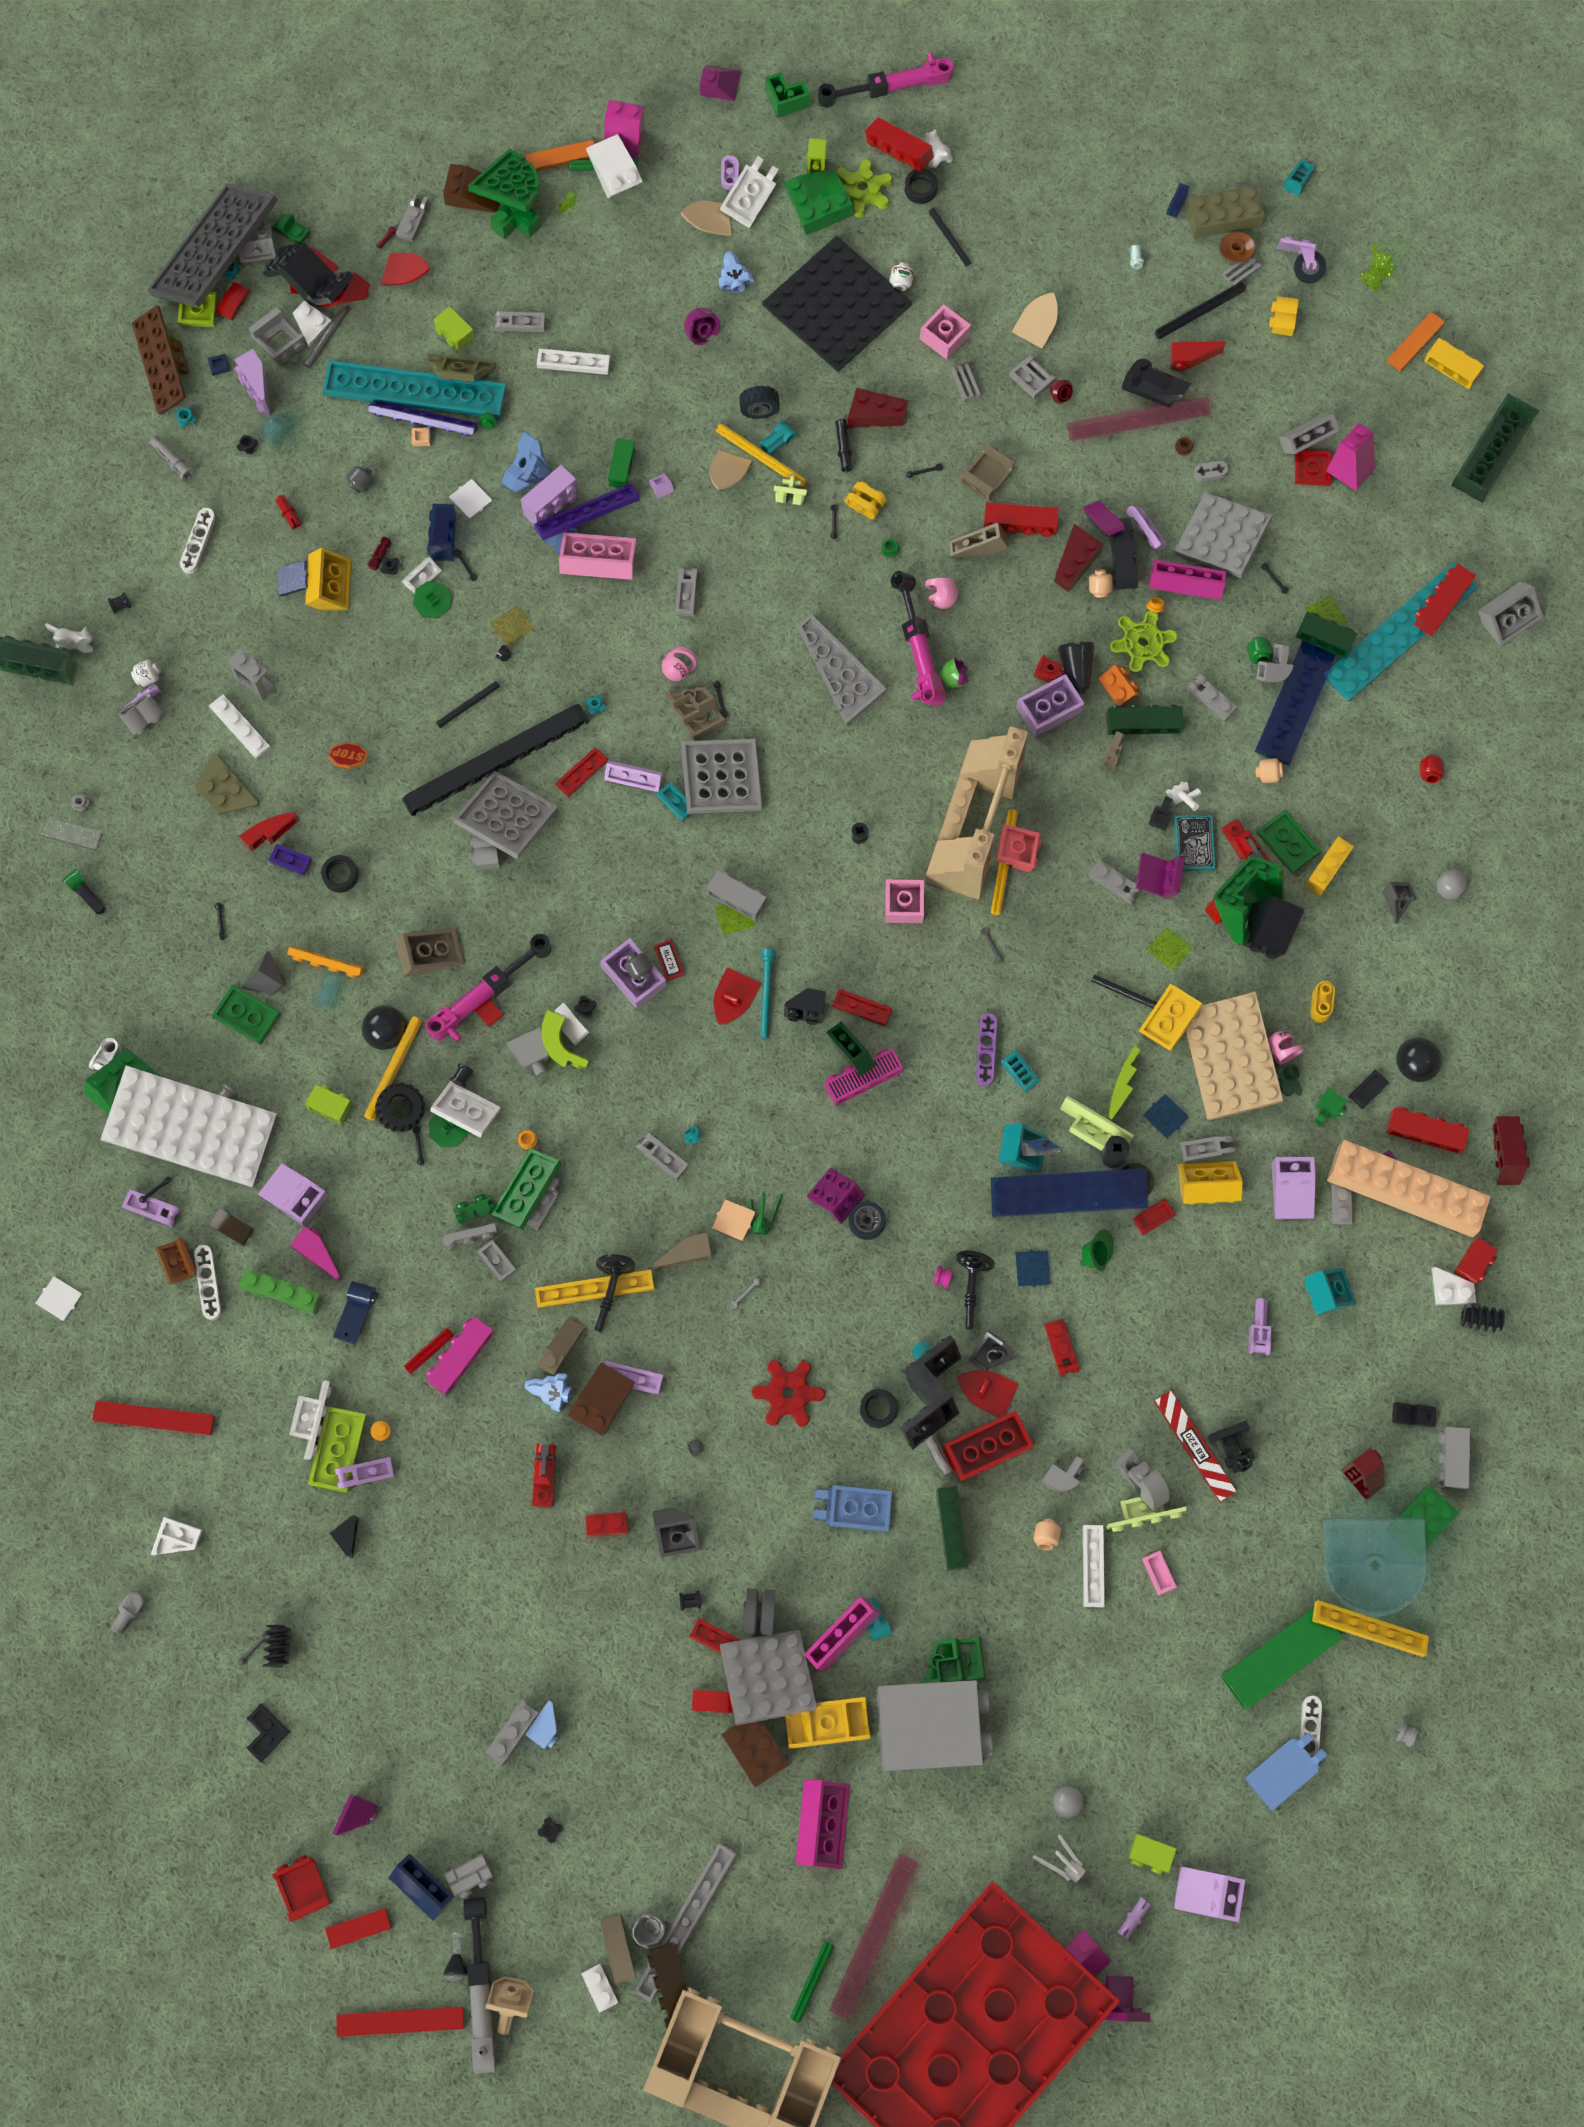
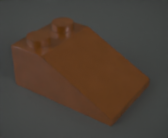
(457, 192)
(601, 1399)

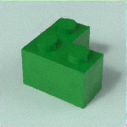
(786, 98)
(510, 218)

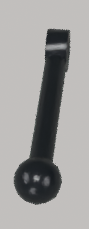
(938, 467)
(834, 508)
(473, 577)
(1284, 589)
(724, 713)
(218, 906)
(416, 1130)
(142, 1199)

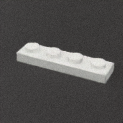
(573, 361)
(239, 726)
(1093, 1566)

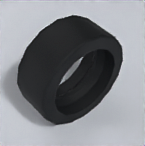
(921, 198)
(343, 887)
(893, 1408)

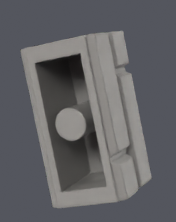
(469, 1875)

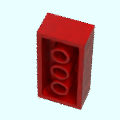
(988, 1446)

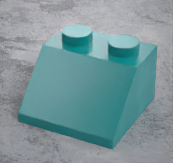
(1012, 1149)
(1329, 1291)

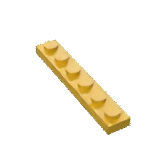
(592, 1289)
(1370, 1628)

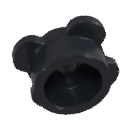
(247, 440)
(393, 570)
(590, 1006)
(551, 1836)

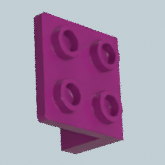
(1160, 875)
(836, 1194)
(1123, 1988)

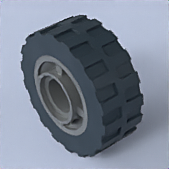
(759, 402)

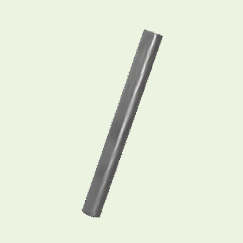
(336, 321)

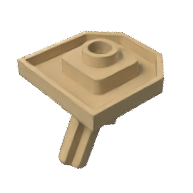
(510, 1998)

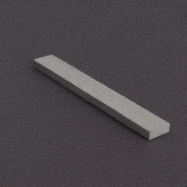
(690, 1912)

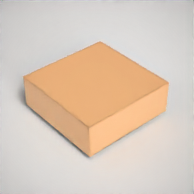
(421, 436)

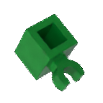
(1330, 1105)

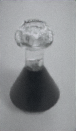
(456, 1968)

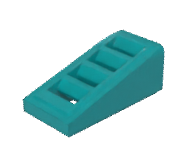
(1294, 186)
(1025, 1067)

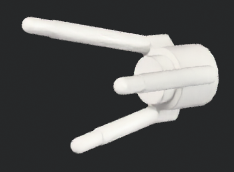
(1073, 1868)

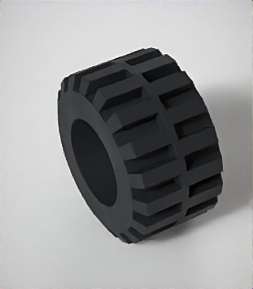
(400, 1090)

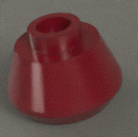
(1061, 391)

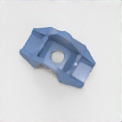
(528, 465)

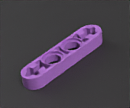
(986, 1050)

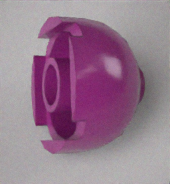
(701, 323)

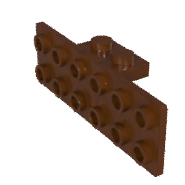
(161, 358)

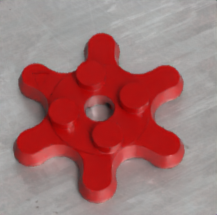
(791, 1406)

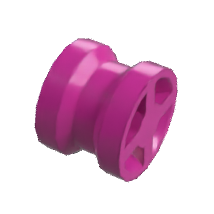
(942, 1276)

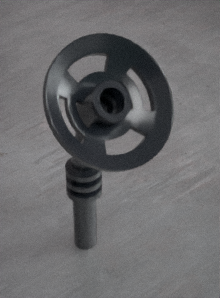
(973, 1267)
(614, 1271)

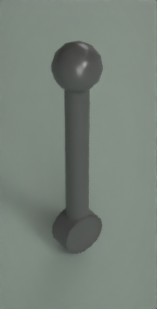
(984, 931)
(241, 1661)

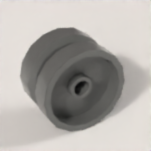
(759, 1611)

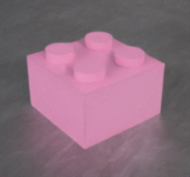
(945, 332)
(904, 901)

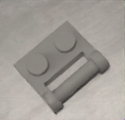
(1028, 379)

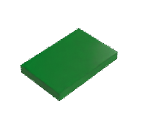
(1288, 841)
(246, 1014)

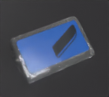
(1039, 1147)

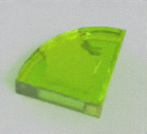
(569, 202)

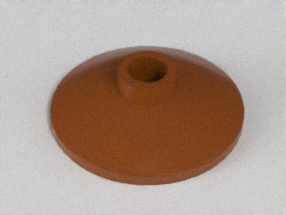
(1238, 241)

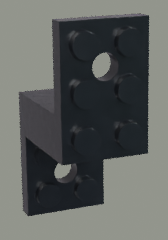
(307, 274)
(923, 1381)

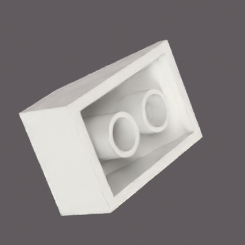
(613, 166)

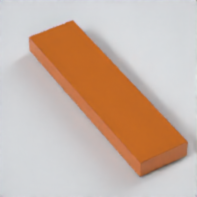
(559, 156)
(1415, 341)

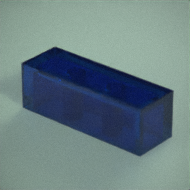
(1178, 200)

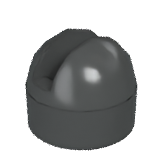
(695, 1447)

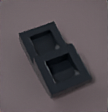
(1414, 1414)

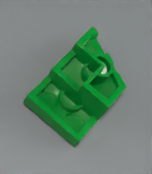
(948, 1665)

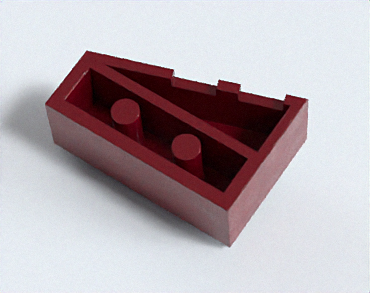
(1366, 1473)

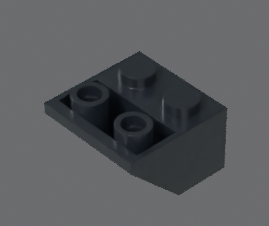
(806, 1006)

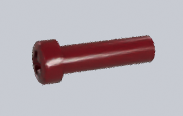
(386, 237)

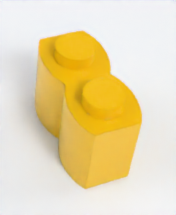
(1284, 316)

